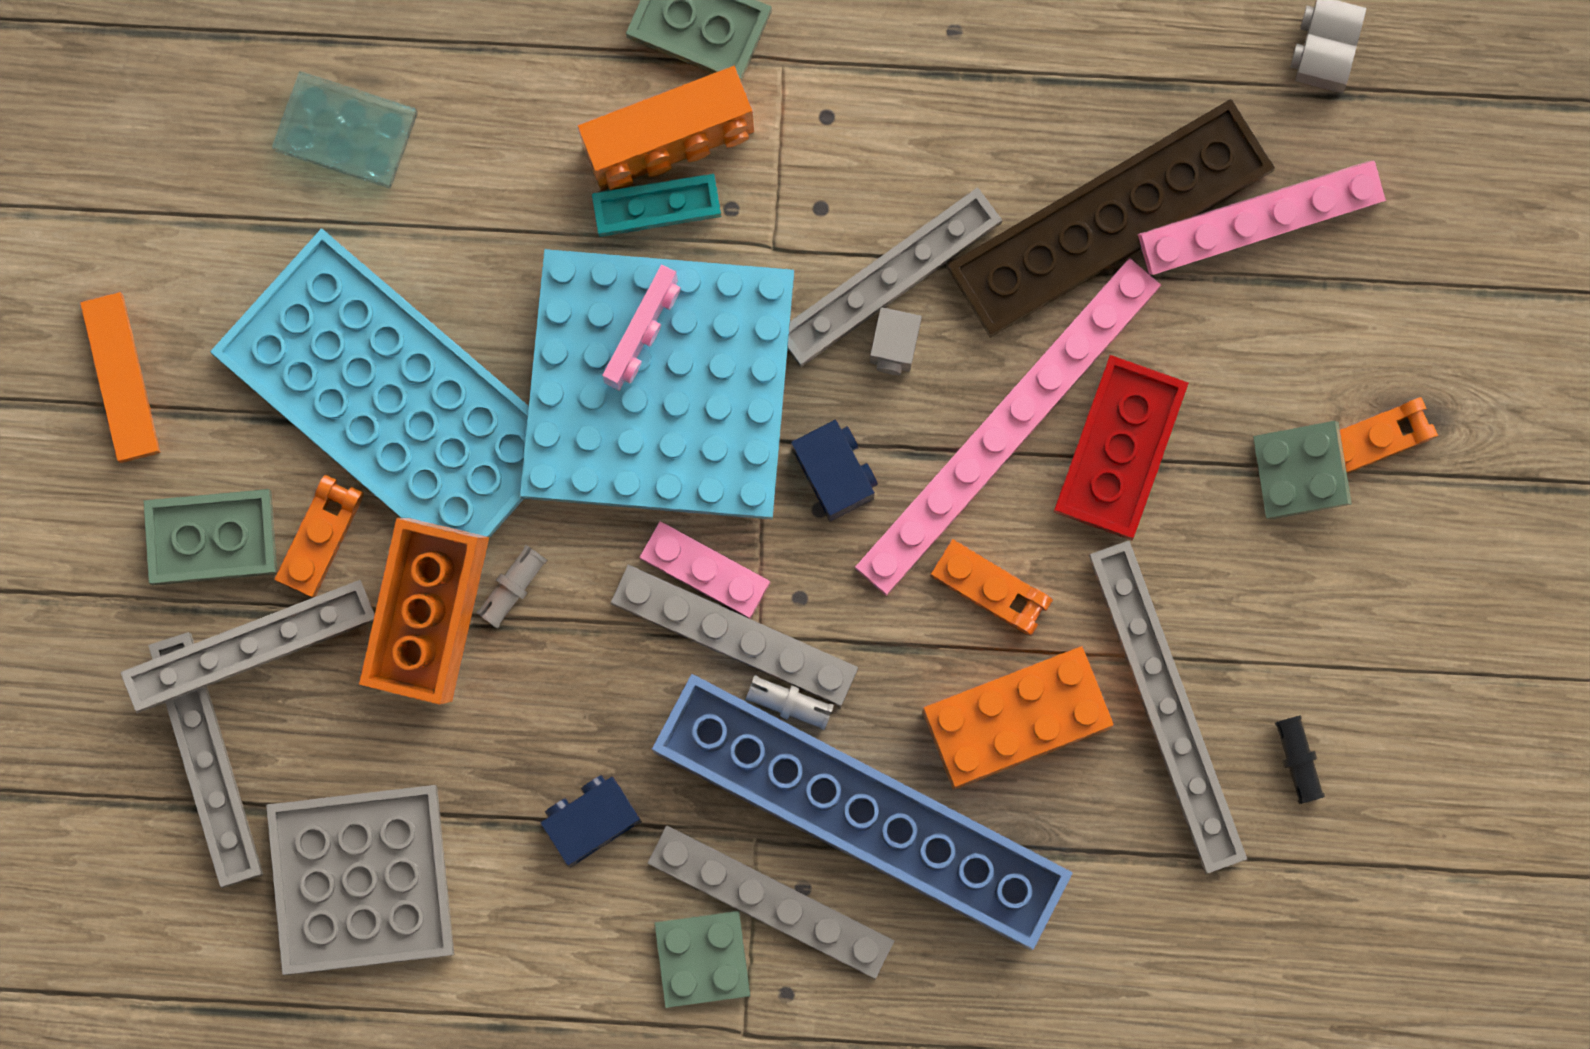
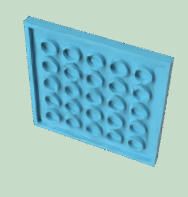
(699, 415)

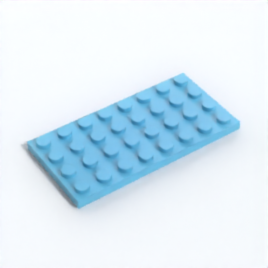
(382, 391)

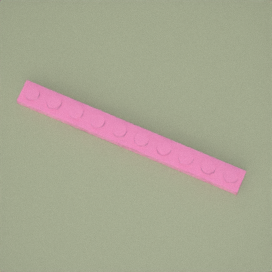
(1007, 427)

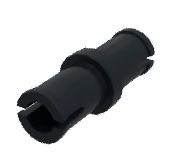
(1299, 759)

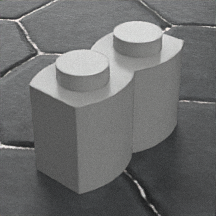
(1329, 44)

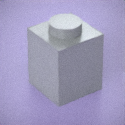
(895, 341)

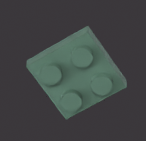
(1302, 470)
(702, 959)

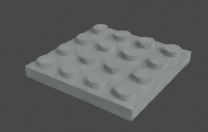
(360, 880)

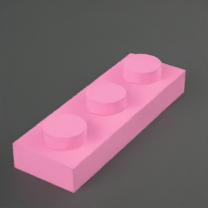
(642, 328)
(704, 570)

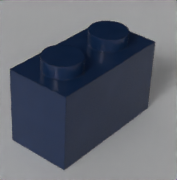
(834, 470)
(590, 820)

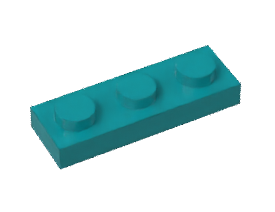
(656, 205)

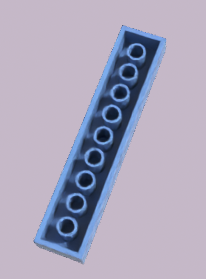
(862, 812)

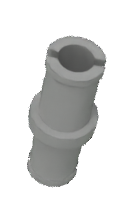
(511, 586)
(789, 702)

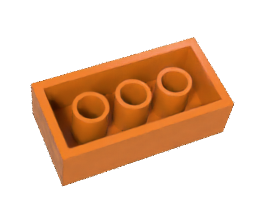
(667, 129)
(424, 610)
(1017, 718)

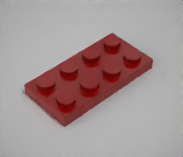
(1121, 447)

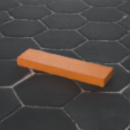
(120, 377)

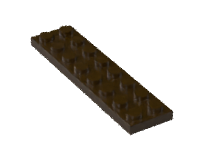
(1103, 217)

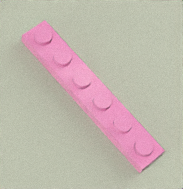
(1261, 217)

